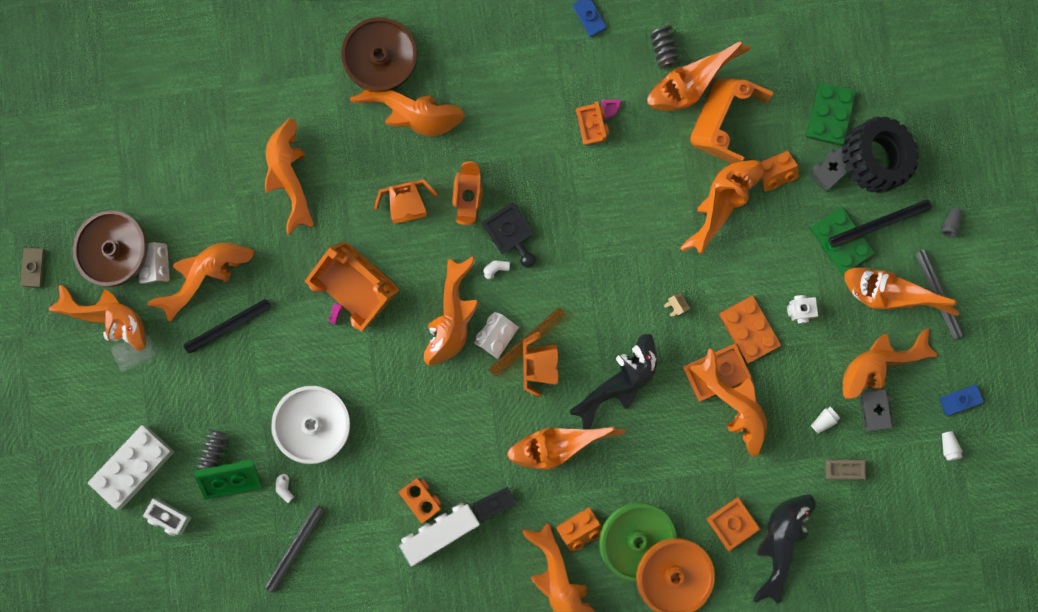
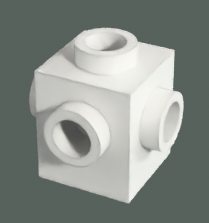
(807, 304)

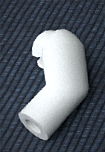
(494, 266)
(282, 488)

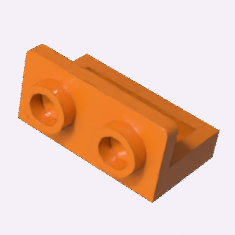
(592, 124)
(779, 171)
(580, 530)

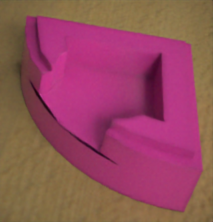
(610, 108)
(336, 311)

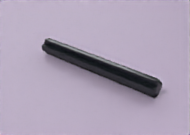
(227, 326)

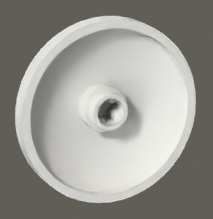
(310, 424)

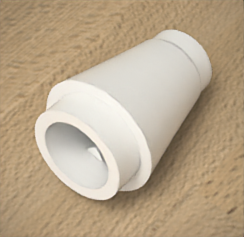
(825, 420)
(951, 447)

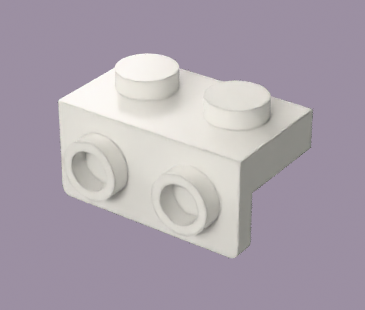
(156, 264)
(496, 334)

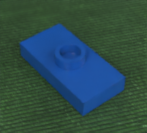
(589, 17)
(961, 400)

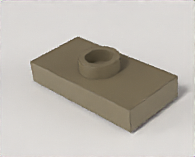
(32, 267)
(846, 469)

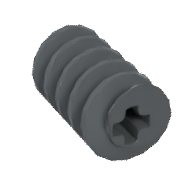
(663, 47)
(213, 450)

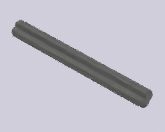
(937, 288)
(294, 548)

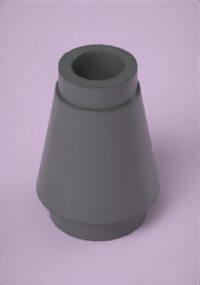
(952, 224)

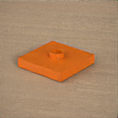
(733, 524)

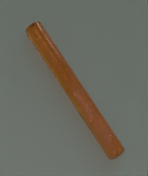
(517, 350)

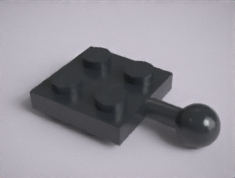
(509, 230)

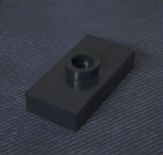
(494, 503)

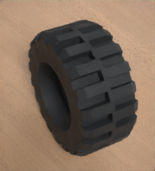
(896, 142)

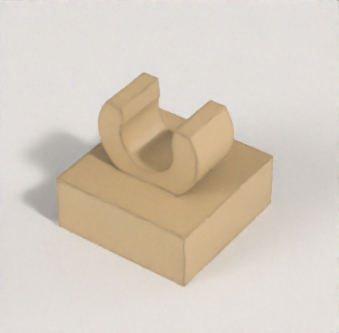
(678, 303)

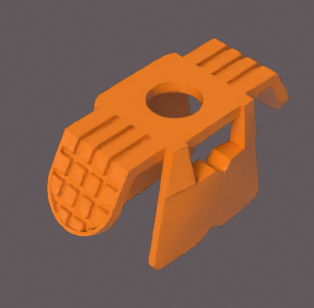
(469, 180)
(405, 201)
(539, 364)

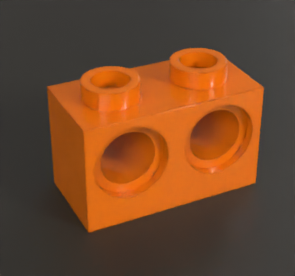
(416, 503)

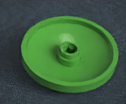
(631, 534)

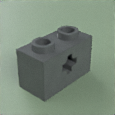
(822, 174)
(871, 419)

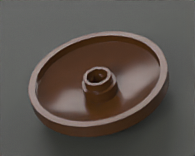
(379, 54)
(110, 248)

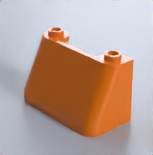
(352, 283)

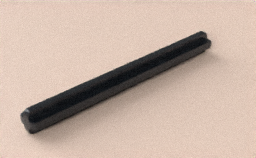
(879, 223)

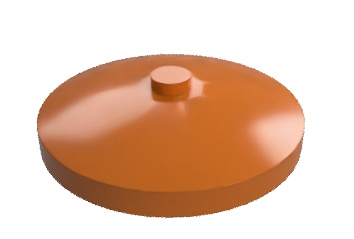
(675, 576)

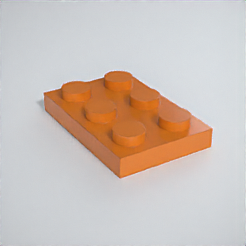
(749, 329)
(730, 369)

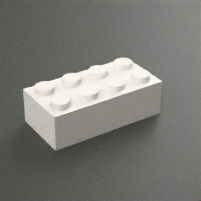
(131, 467)
(440, 534)

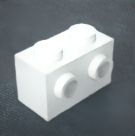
(166, 516)

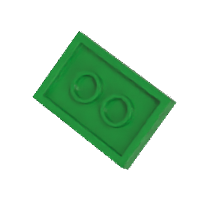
(830, 113)
(845, 255)
(228, 479)

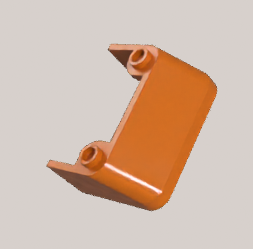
(706, 132)

